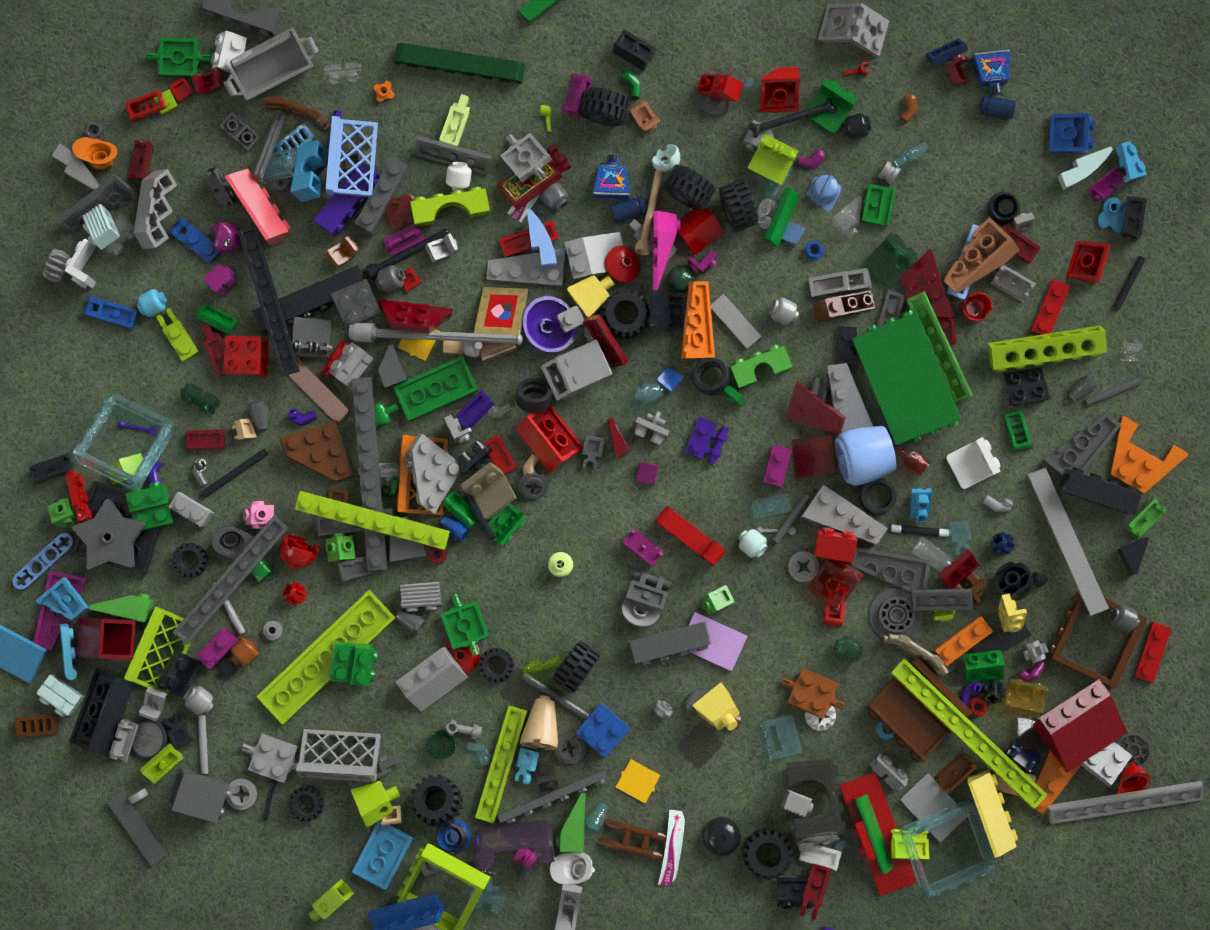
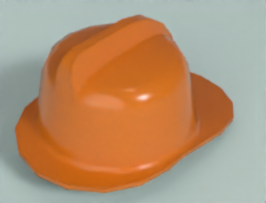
(95, 152)

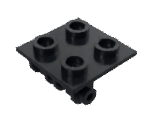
(1026, 386)

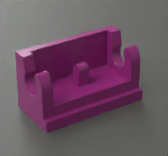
(575, 94)
(643, 547)

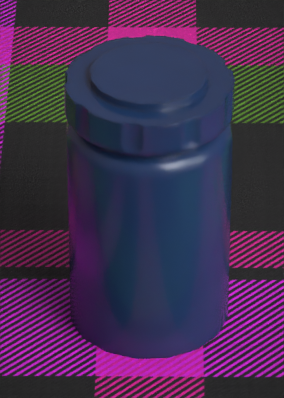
(997, 107)
(628, 209)

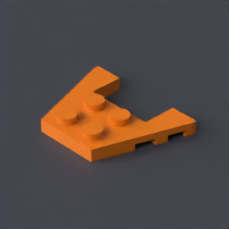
(1135, 465)

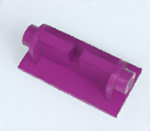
(1105, 185)
(403, 239)

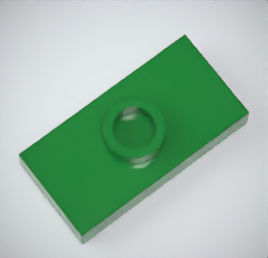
(216, 318)
(460, 509)

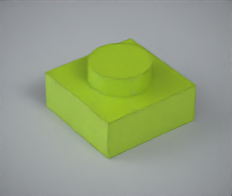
(170, 102)

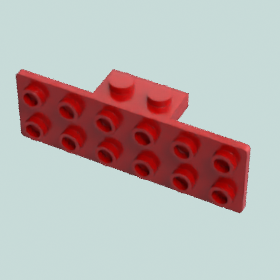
(902, 873)

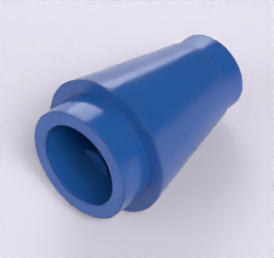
(457, 530)

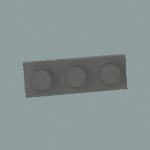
(942, 599)

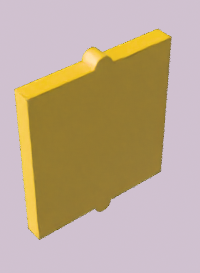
(417, 347)
(637, 781)

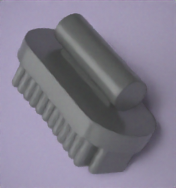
(821, 386)

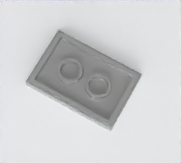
(928, 798)

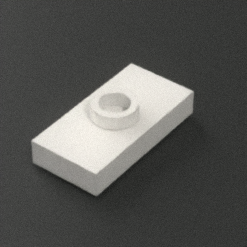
(822, 856)

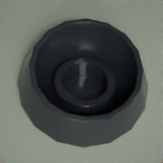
(1004, 212)

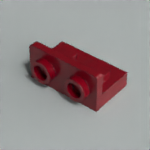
(958, 569)

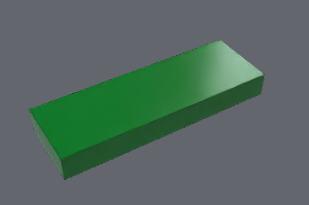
(782, 217)

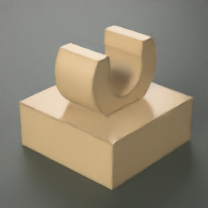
(245, 429)

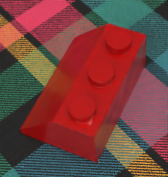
(549, 438)

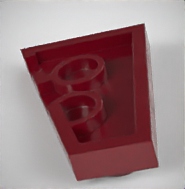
(812, 411)

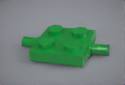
(178, 57)
(465, 625)

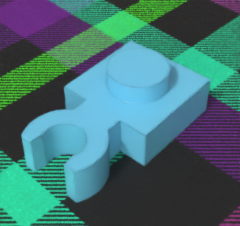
(526, 762)

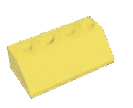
(992, 813)

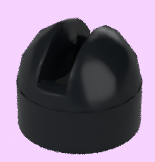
(1039, 579)

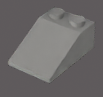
(589, 253)

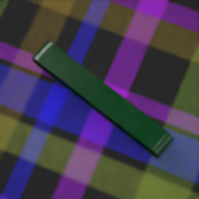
(459, 62)

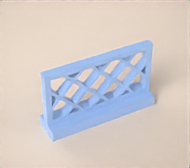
(335, 152)

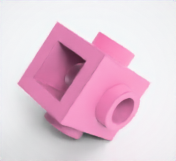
(258, 514)

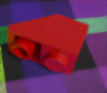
(720, 87)

